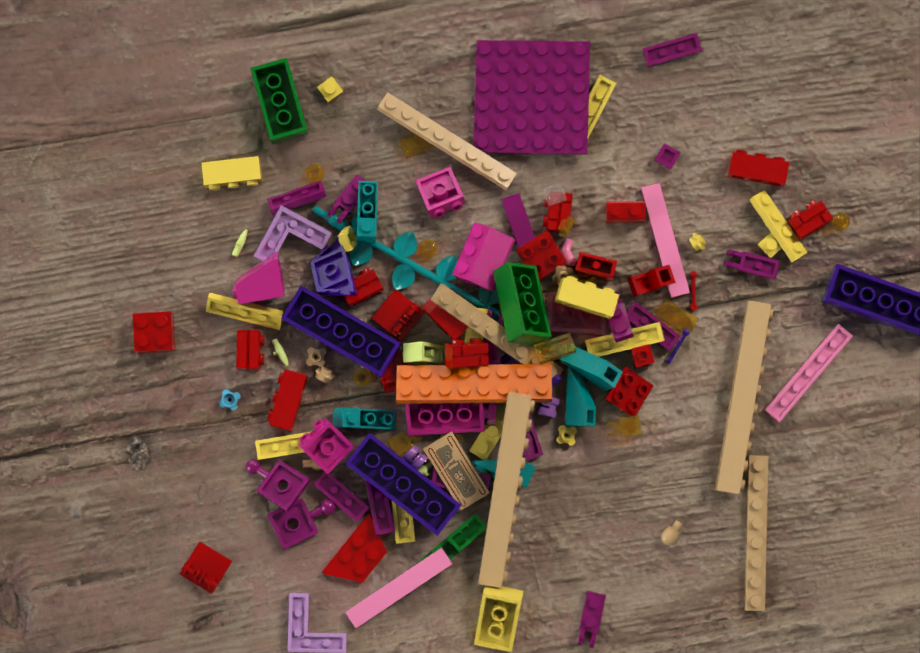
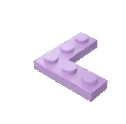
(289, 221)
(303, 641)

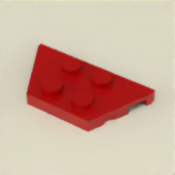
(358, 554)

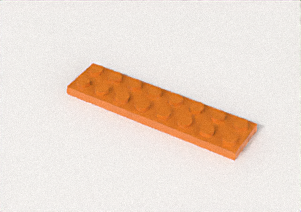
(472, 384)

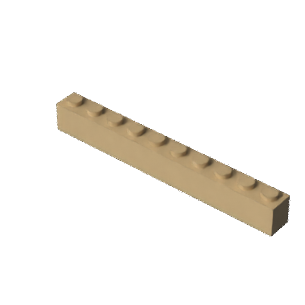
(743, 397)
(505, 489)

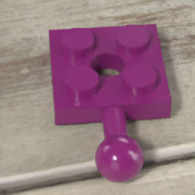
(270, 486)
(306, 527)

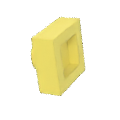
(330, 89)
(347, 238)
(769, 246)

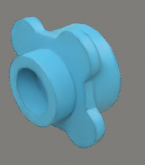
(226, 395)

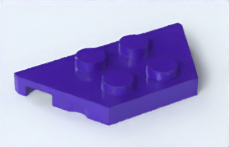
(333, 271)

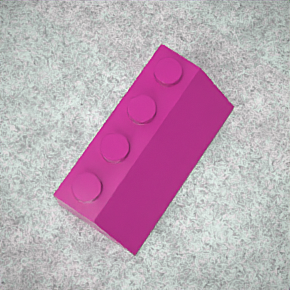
(437, 417)

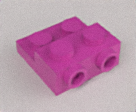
(440, 192)
(325, 445)

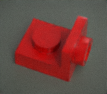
(642, 356)

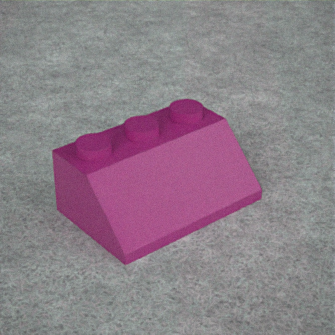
(481, 255)

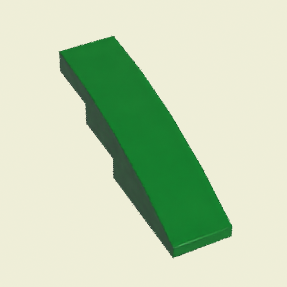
(460, 537)

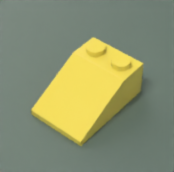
(498, 618)

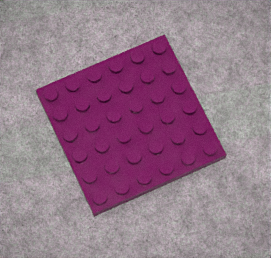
(532, 97)

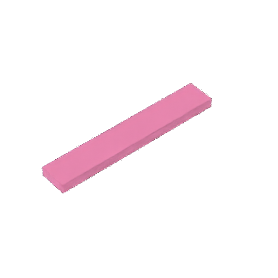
(664, 237)
(808, 373)
(399, 587)

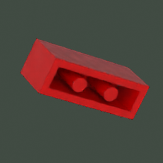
(758, 168)
(287, 400)

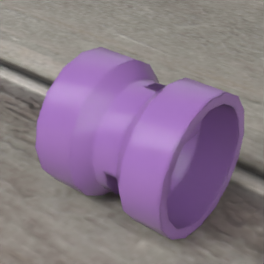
(549, 412)
(418, 461)

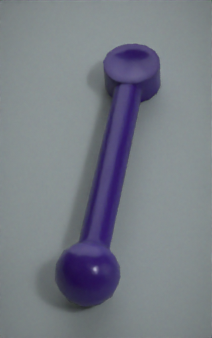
(685, 332)

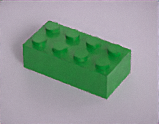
(279, 101)
(522, 303)

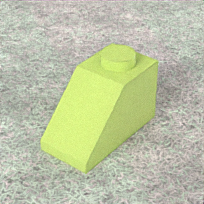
(423, 353)

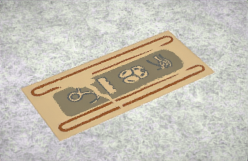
(456, 470)

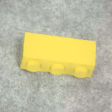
(232, 173)
(587, 297)

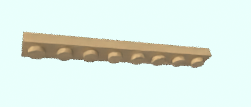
(446, 141)
(486, 327)
(756, 533)

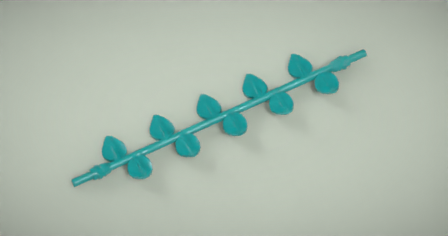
(404, 274)

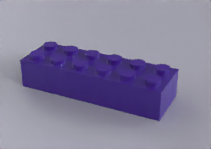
(874, 299)
(341, 331)
(403, 484)

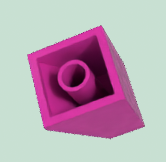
(260, 282)

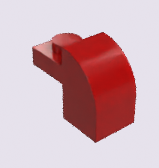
(651, 281)

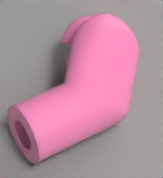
(566, 251)

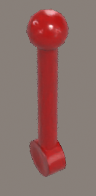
(693, 275)

